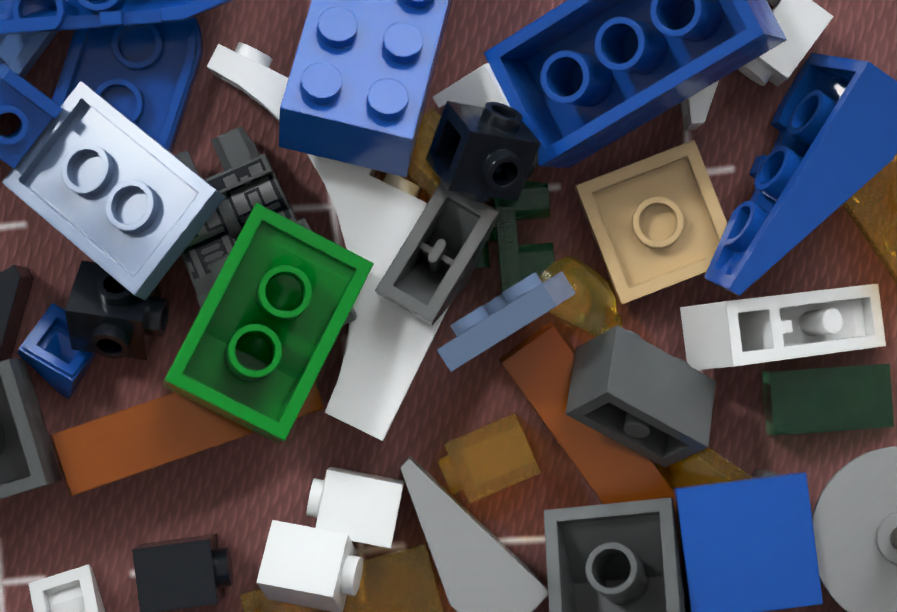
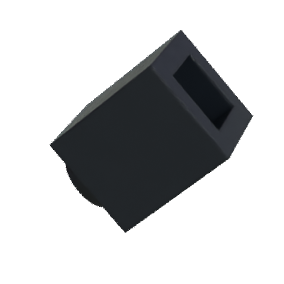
(181, 573)

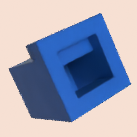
(33, 111)

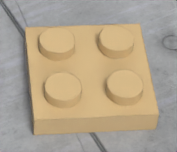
(654, 221)

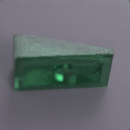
(827, 399)

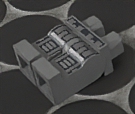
(245, 181)

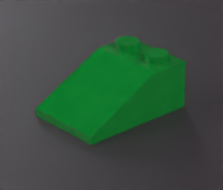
(268, 324)

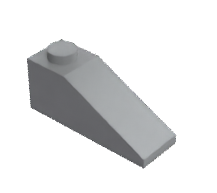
(469, 558)

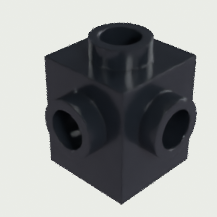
(483, 151)
(110, 318)

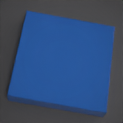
(748, 544)

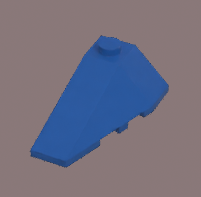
(831, 141)

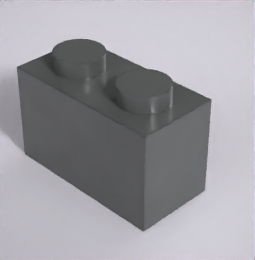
(641, 396)

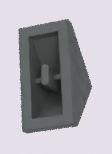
(438, 254)

